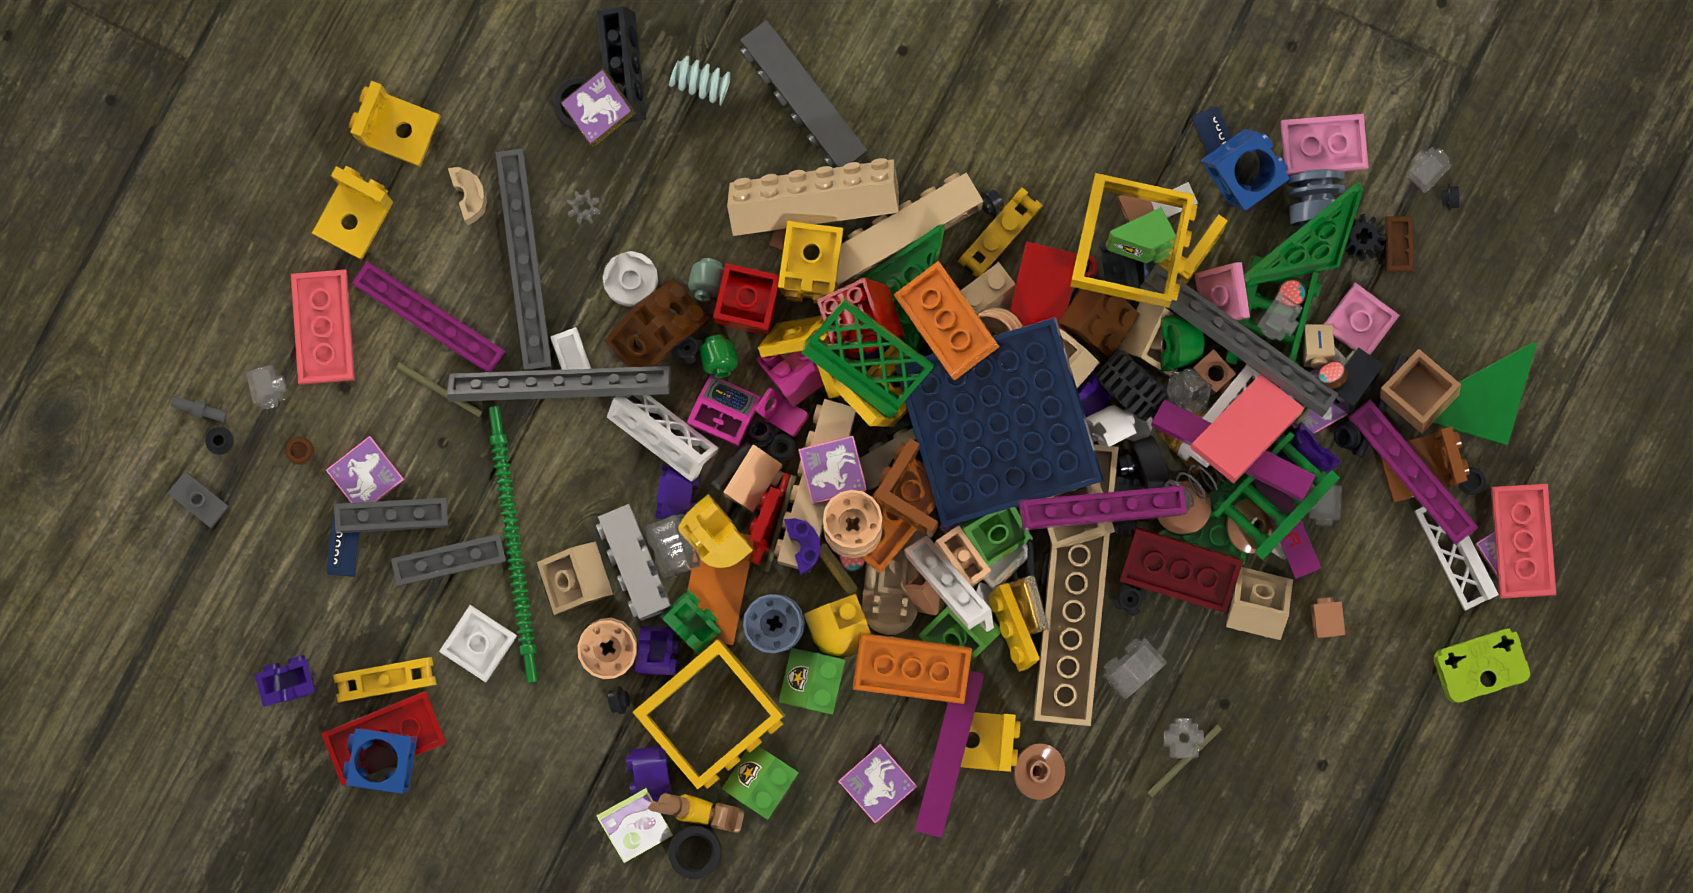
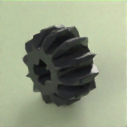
(1373, 238)

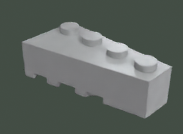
(634, 562)

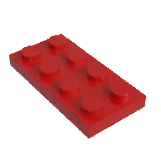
(408, 717)

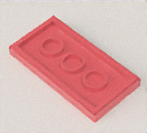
(322, 327)
(1247, 428)
(1523, 541)

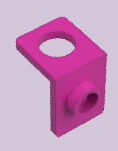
(782, 413)

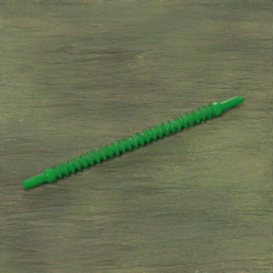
(499, 440)

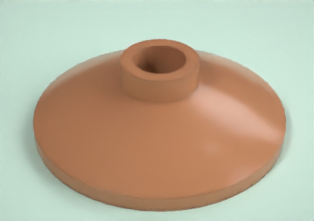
(1252, 512)
(1195, 517)
(1049, 775)

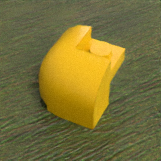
(714, 534)
(838, 627)

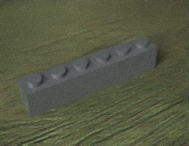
(802, 95)

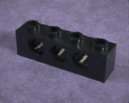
(622, 55)

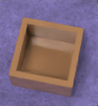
(1420, 391)

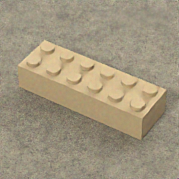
(813, 196)
(889, 235)
(833, 423)

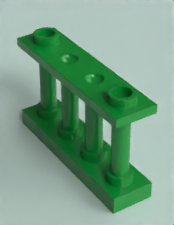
(1255, 300)
(1283, 521)

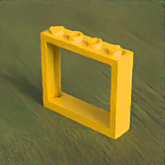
(1144, 192)
(749, 743)

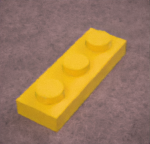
(1013, 627)

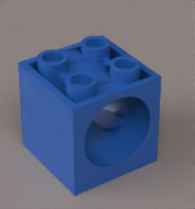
(1221, 166)
(401, 745)

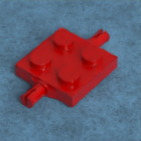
(764, 527)

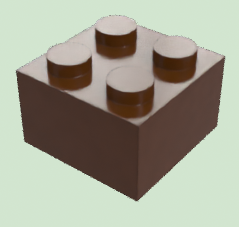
(1098, 321)

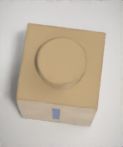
(1317, 345)

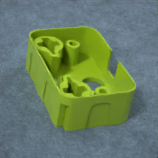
(1477, 657)

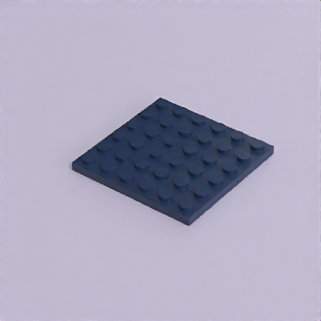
(1003, 426)

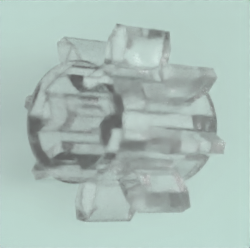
(587, 214)

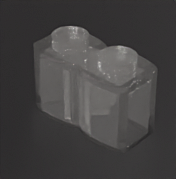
(672, 551)
(1134, 668)

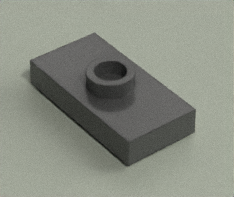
(198, 499)

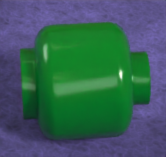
(718, 356)

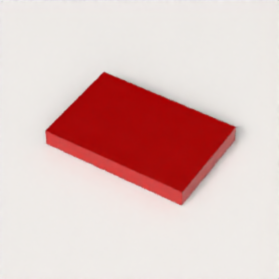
(1043, 284)

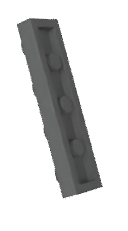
(390, 515)
(448, 560)

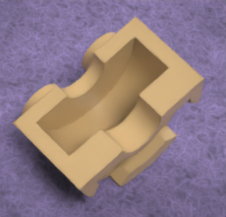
(474, 198)

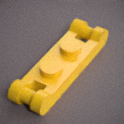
(1000, 233)
(384, 679)

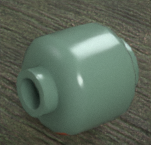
(706, 279)

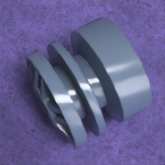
(1316, 191)
(759, 631)

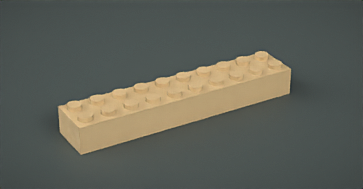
(1074, 621)

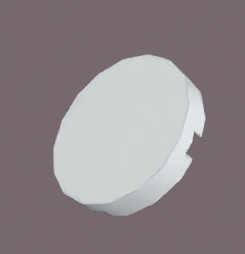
(630, 278)

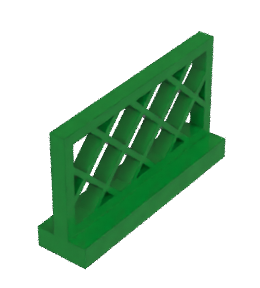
(856, 378)

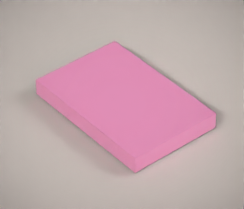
(1324, 143)

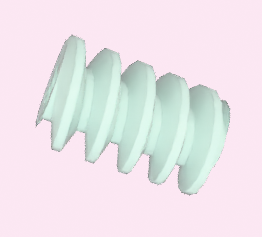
(700, 79)

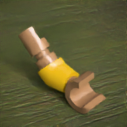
(699, 811)

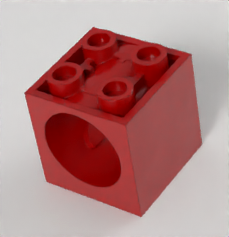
(870, 298)
(747, 299)

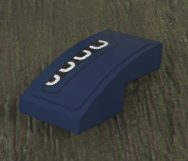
(1211, 129)
(343, 553)

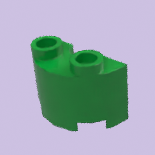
(1183, 343)
(690, 622)

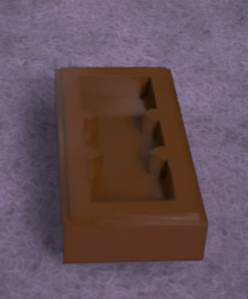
(1399, 244)

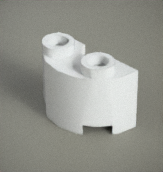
(1111, 425)

